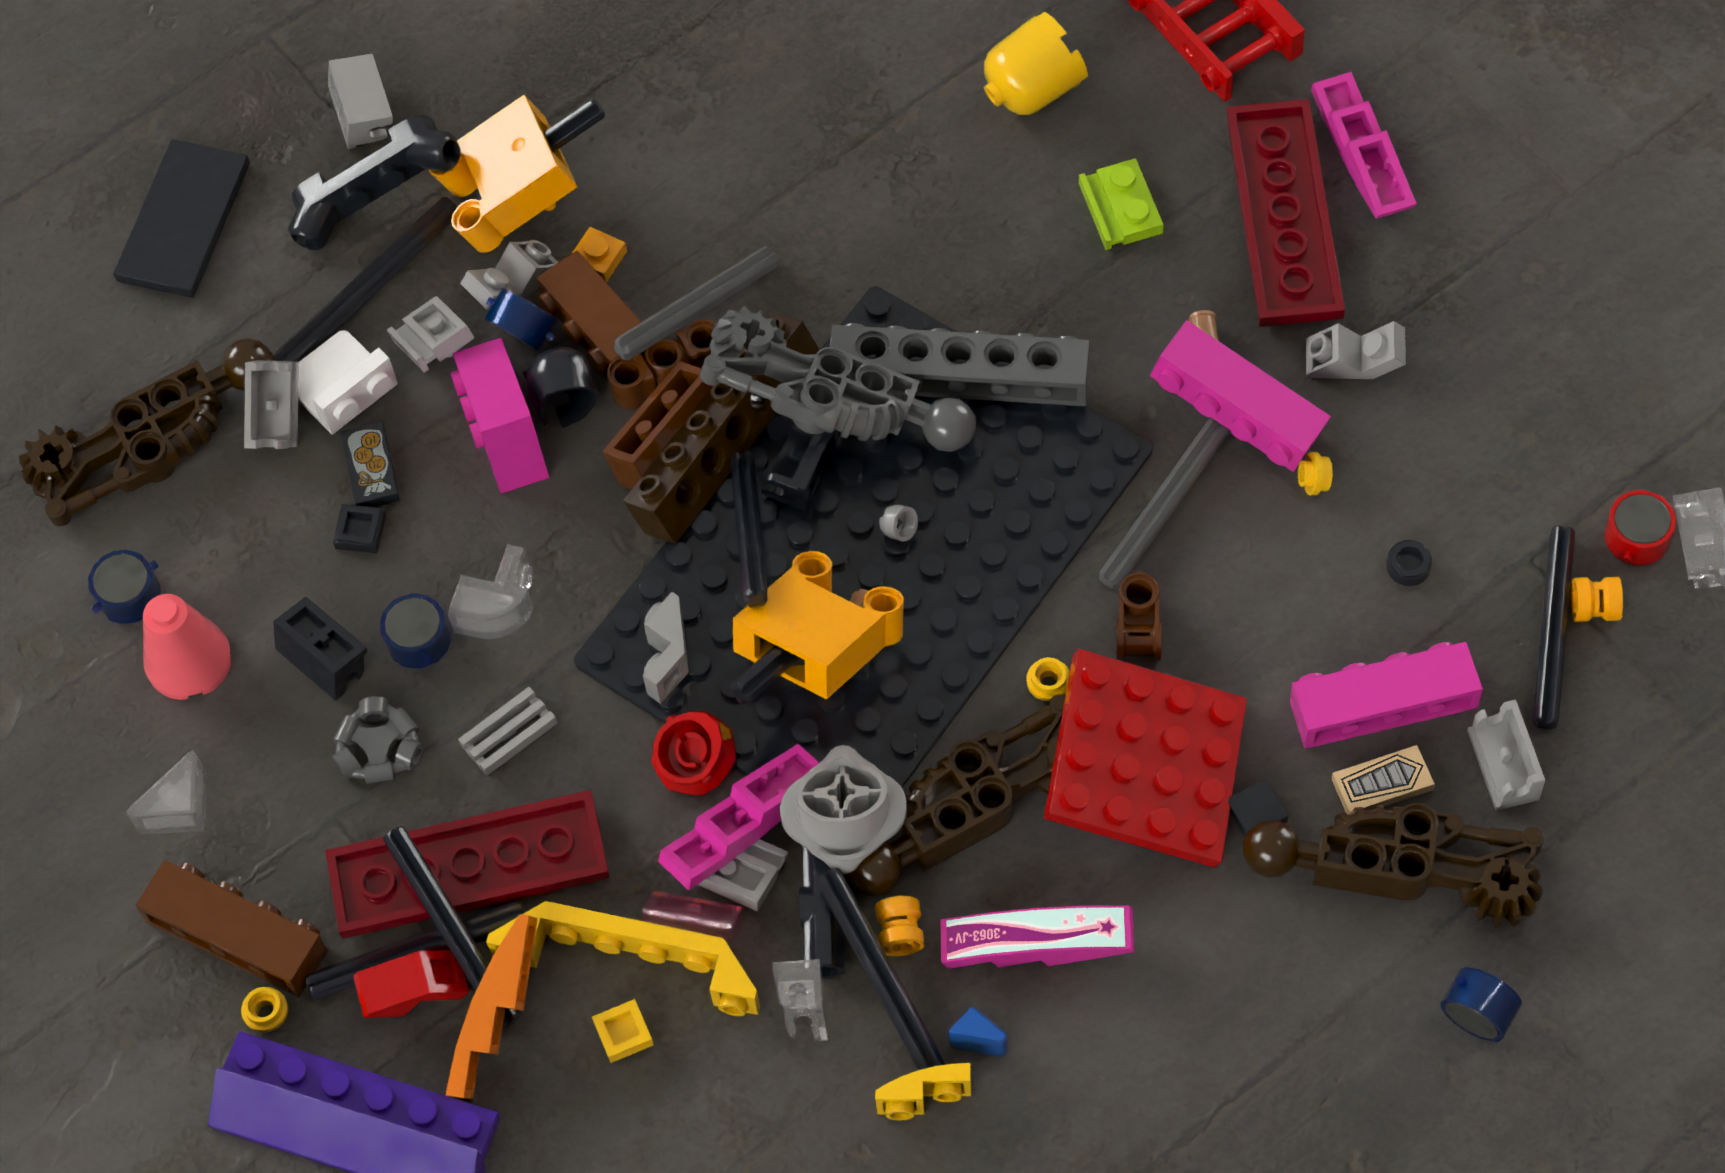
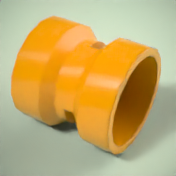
(1596, 599)
(899, 925)

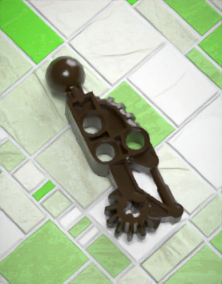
(162, 429)
(958, 795)
(1383, 841)

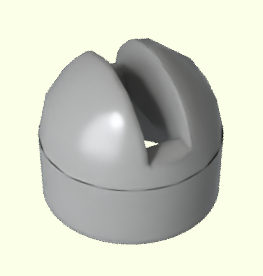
(904, 516)

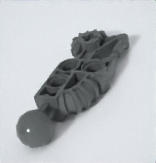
(828, 387)

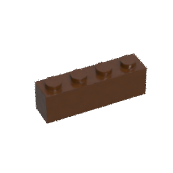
(232, 927)

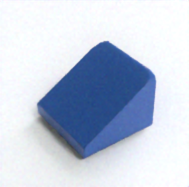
(978, 1034)

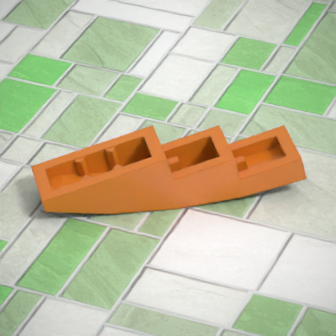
(500, 988)

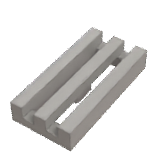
(499, 718)

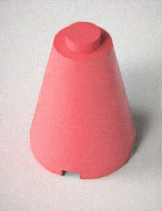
(182, 649)

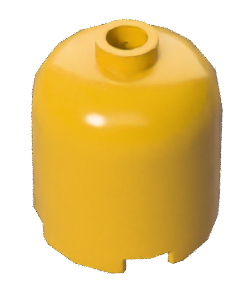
(1032, 67)

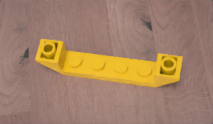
(652, 942)

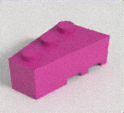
(499, 413)

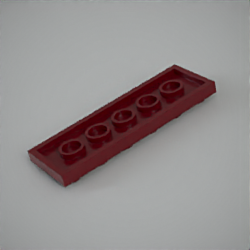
(1284, 213)
(474, 861)

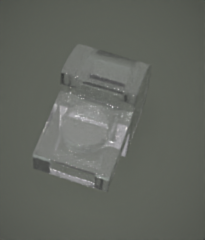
(496, 607)

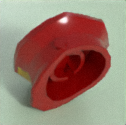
(693, 752)

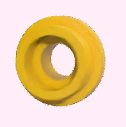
(1315, 473)
(1047, 668)
(256, 1000)

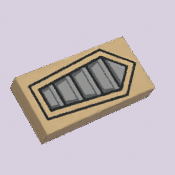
(1383, 780)

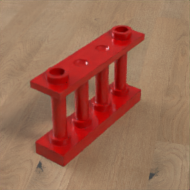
(1273, 20)

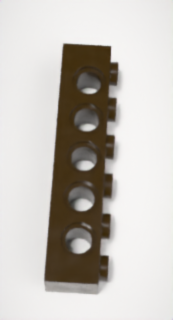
(700, 452)

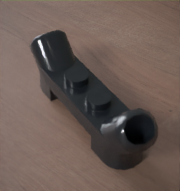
(323, 203)

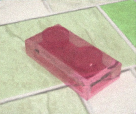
(693, 914)

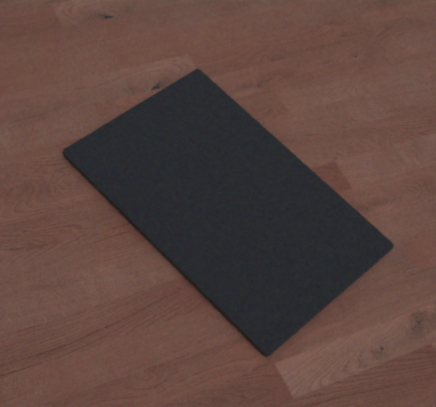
(985, 554)

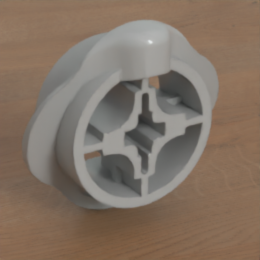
(843, 809)

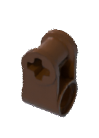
(1139, 624)

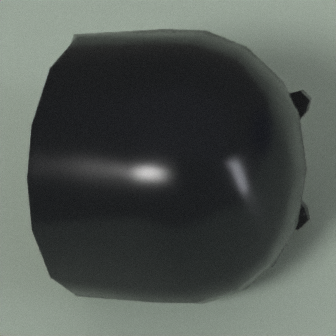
(562, 372)

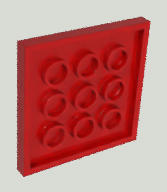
(1146, 758)

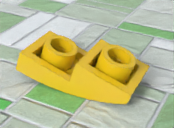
(906, 1094)

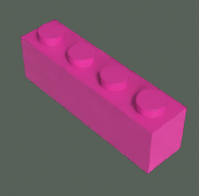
(1239, 396)
(1385, 694)

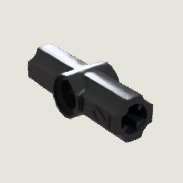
(821, 928)

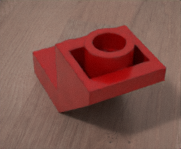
(402, 983)

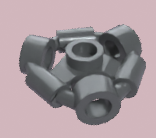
(377, 741)

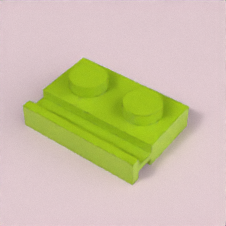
(1121, 204)

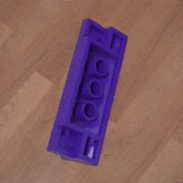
(344, 1113)

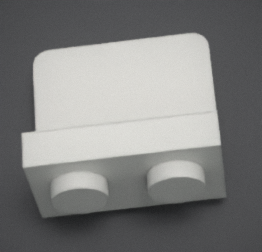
(343, 380)

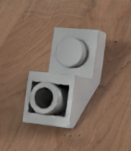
(515, 272)
(1346, 355)
(666, 633)

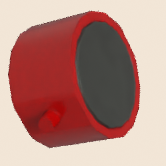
(1640, 527)

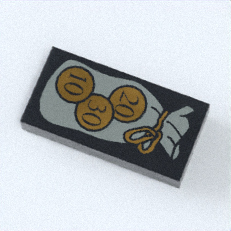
(370, 465)

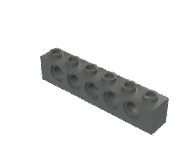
(978, 376)

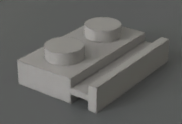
(431, 333)
(749, 875)

